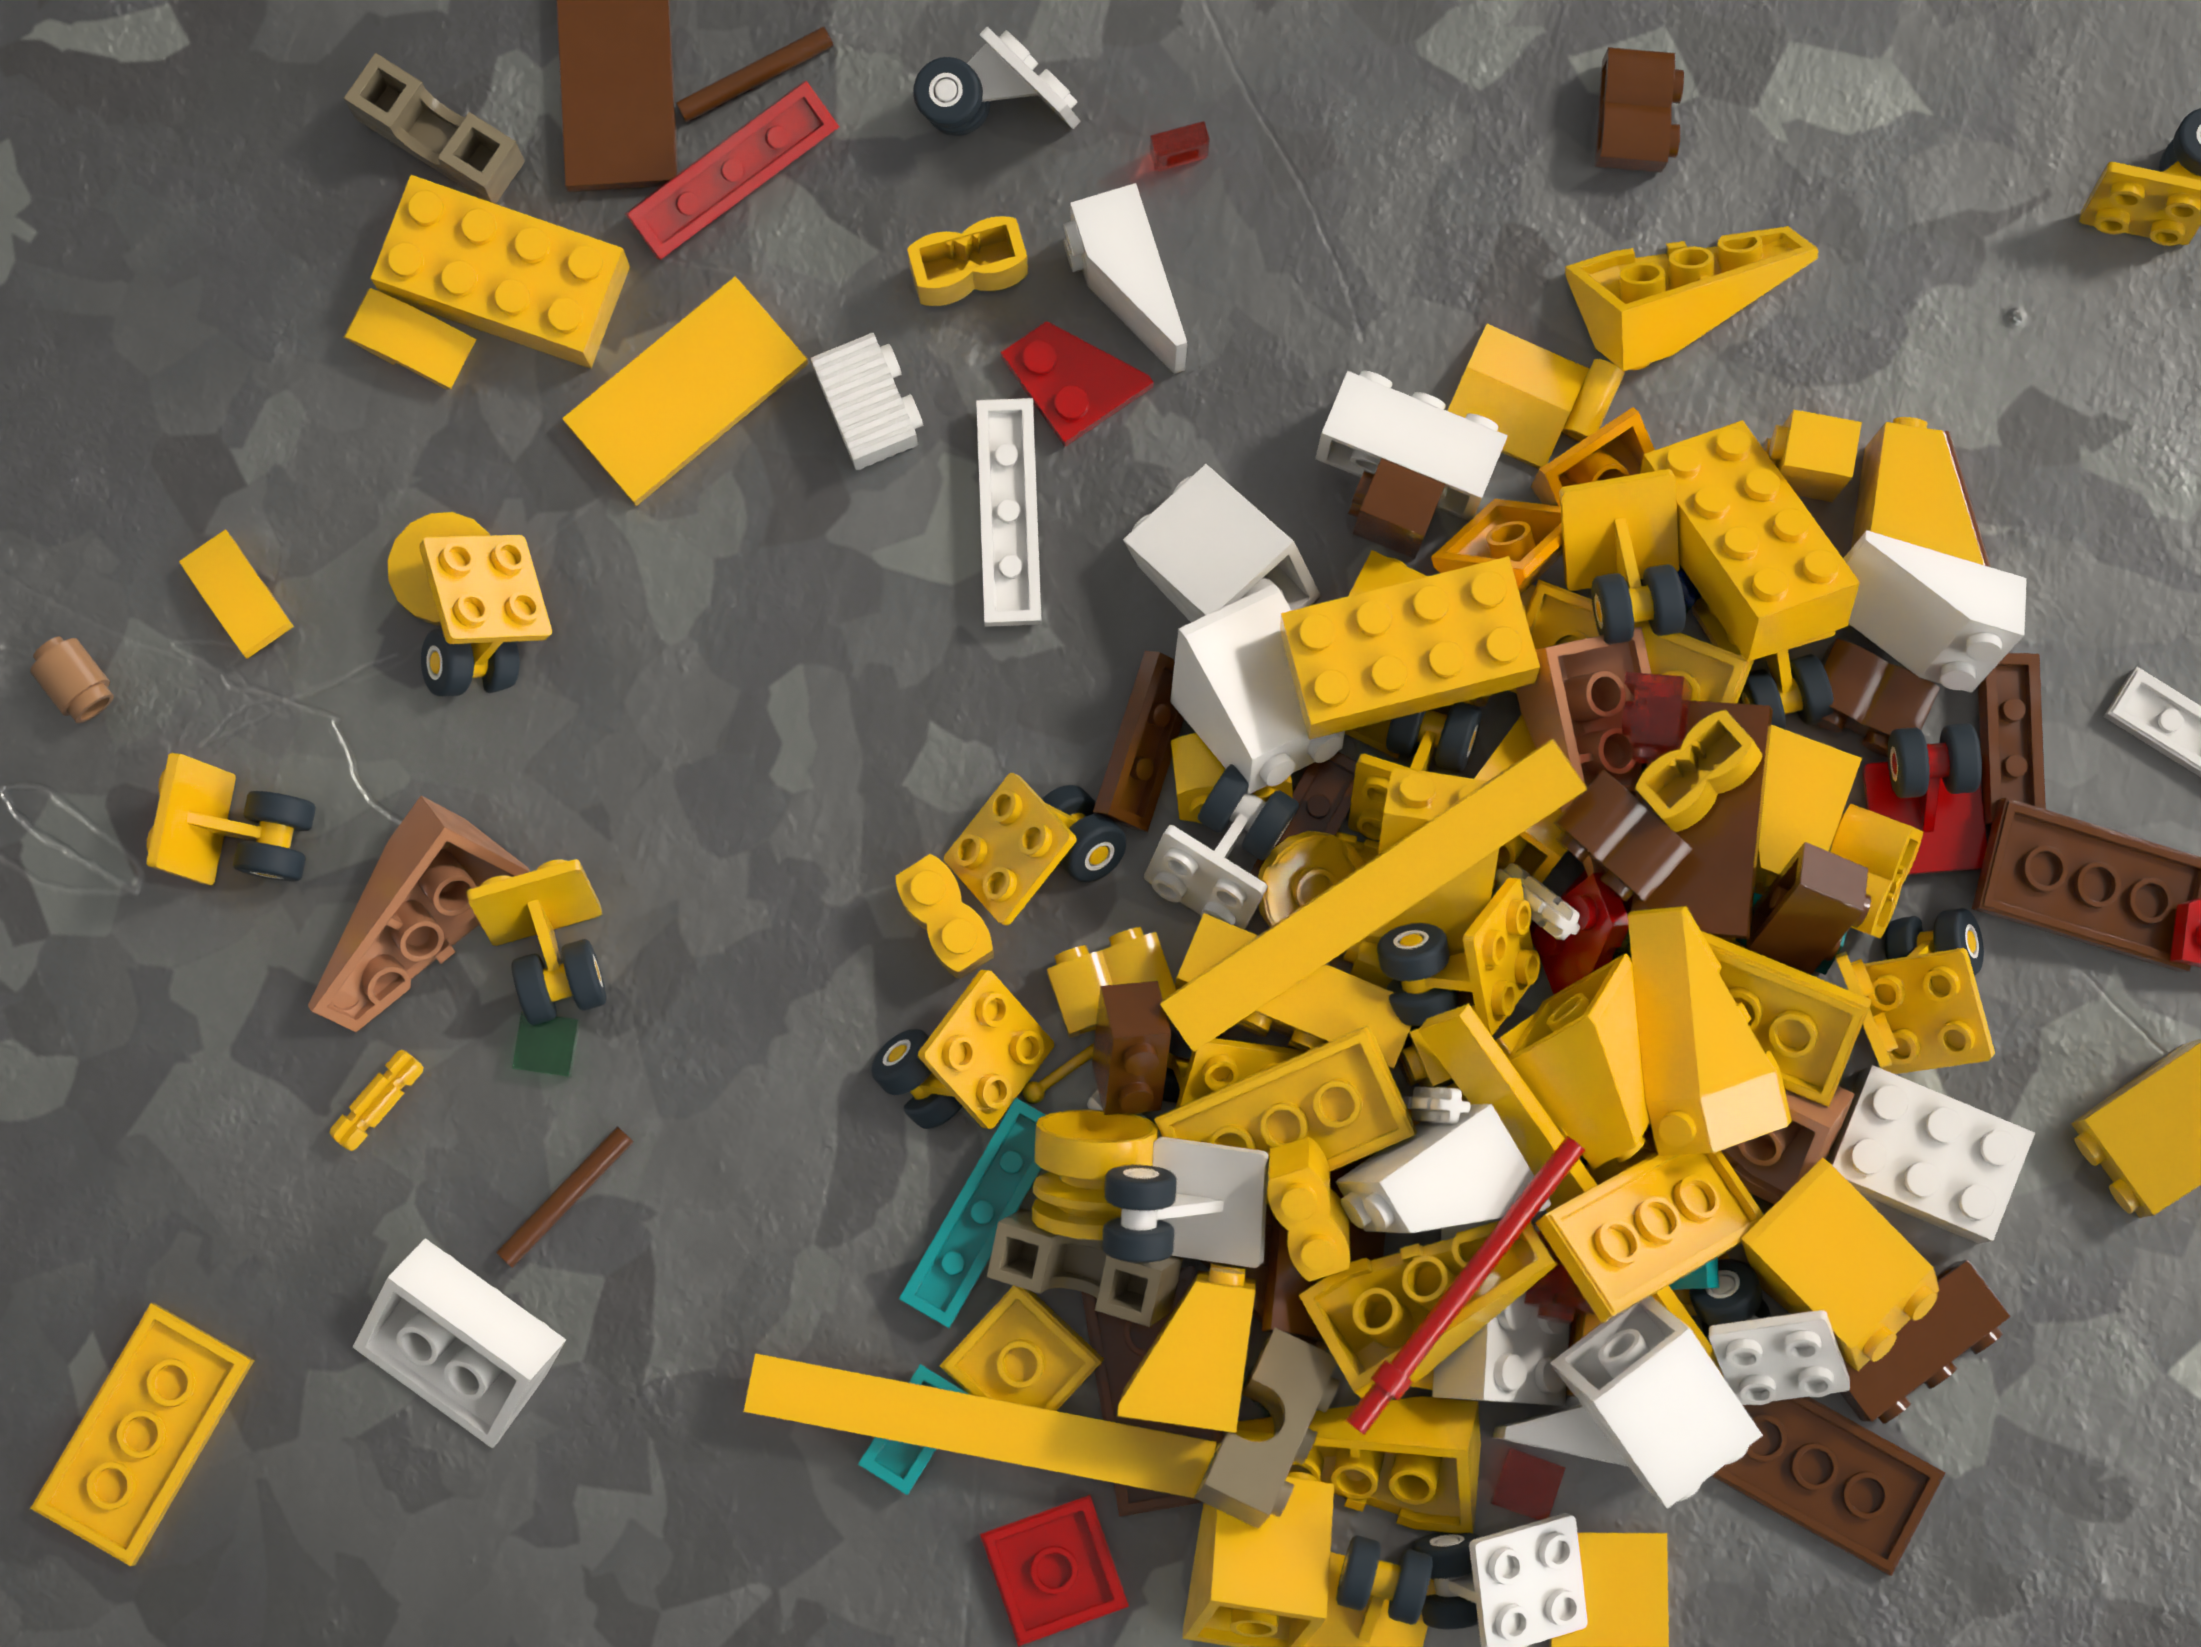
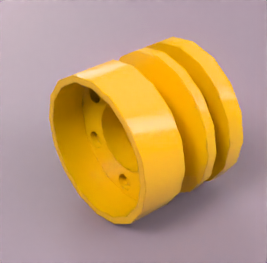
(1078, 1153)

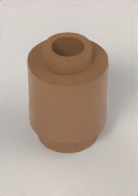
(71, 678)

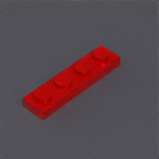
(732, 170)

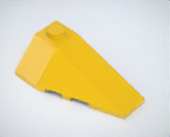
(1666, 301)
(1699, 1058)
(1382, 1301)
(1411, 1461)

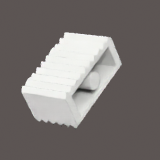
(866, 400)

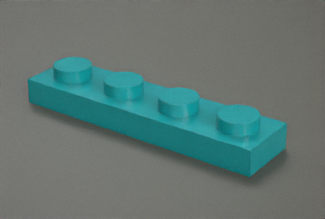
(969, 1229)

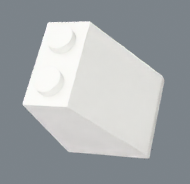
(1216, 548)
(1241, 693)
(1439, 1177)
(1658, 1399)

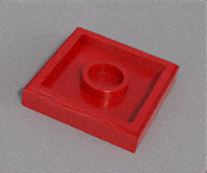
(1054, 1570)

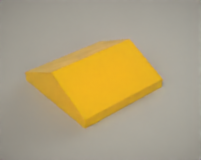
(1521, 391)

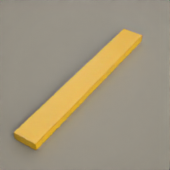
(1373, 894)
(1490, 1078)
(977, 1426)

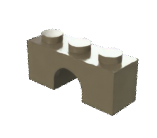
(417, 122)
(1044, 1261)
(1250, 1476)

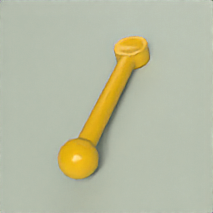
(1035, 1091)

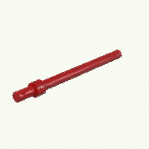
(1393, 1377)

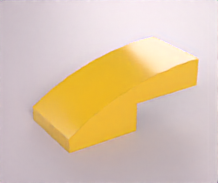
(409, 338)
(236, 594)

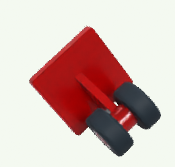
(1935, 792)

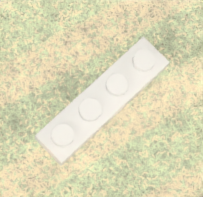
(1008, 512)

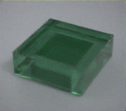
(546, 1046)

